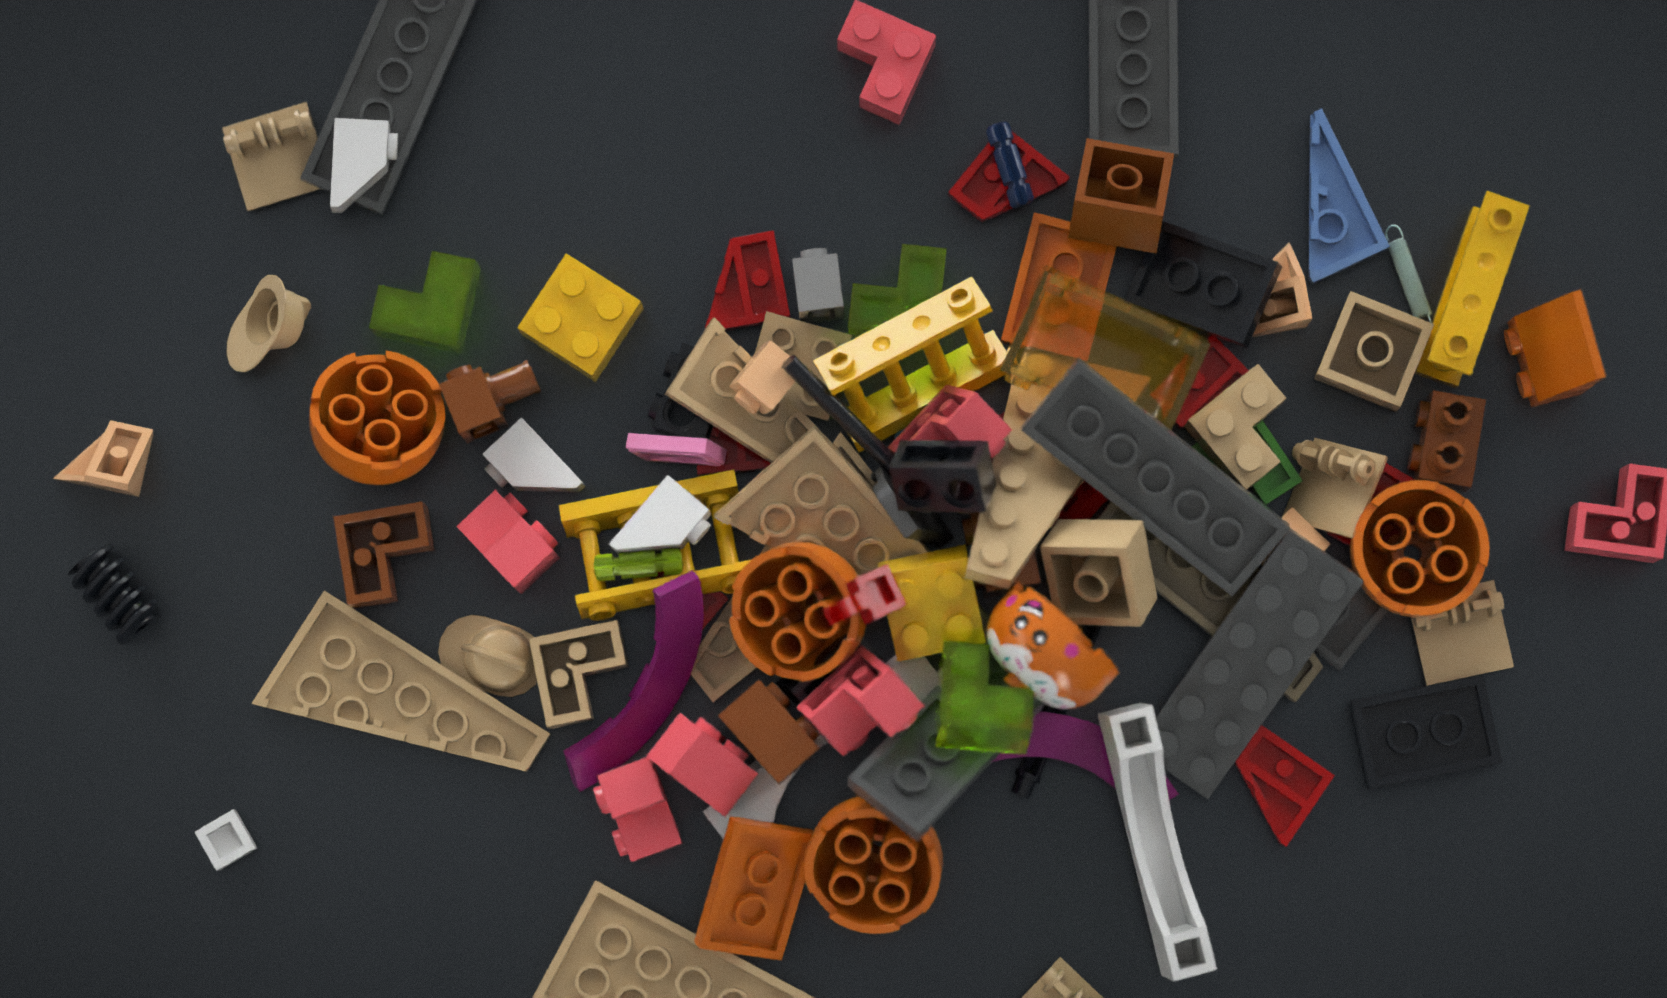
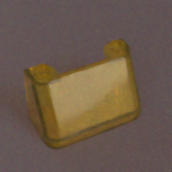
(1123, 342)

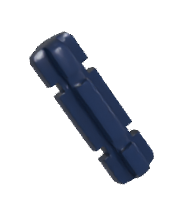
(1009, 164)

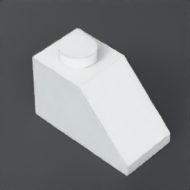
(359, 158)
(528, 463)
(664, 521)

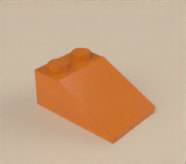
(1555, 350)

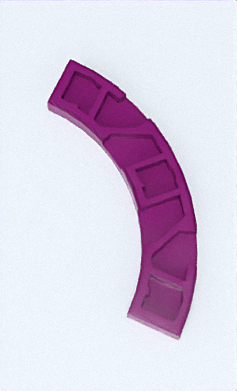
(657, 689)
(1073, 742)

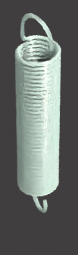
(1409, 277)

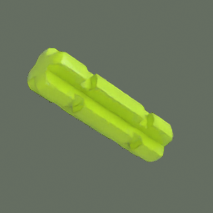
(638, 564)

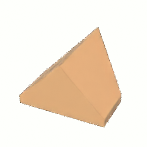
(1289, 300)
(113, 460)

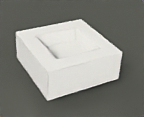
(226, 840)

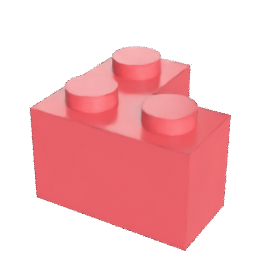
(896, 53)
(957, 416)
(1630, 529)
(508, 541)
(857, 699)
(702, 764)
(640, 809)

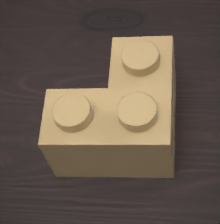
(1227, 426)
(564, 662)

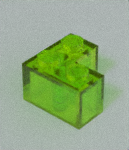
(918, 280)
(437, 315)
(975, 713)

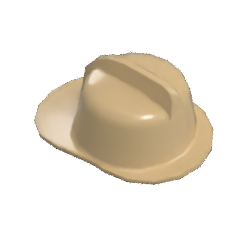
(267, 322)
(489, 655)

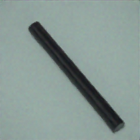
(839, 412)

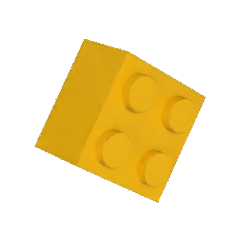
(580, 317)
(938, 603)

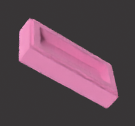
(676, 449)

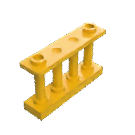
(1472, 289)
(916, 329)
(591, 516)

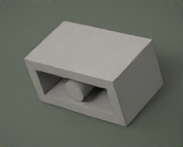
(818, 286)

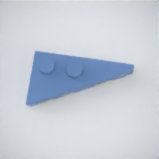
(1340, 218)

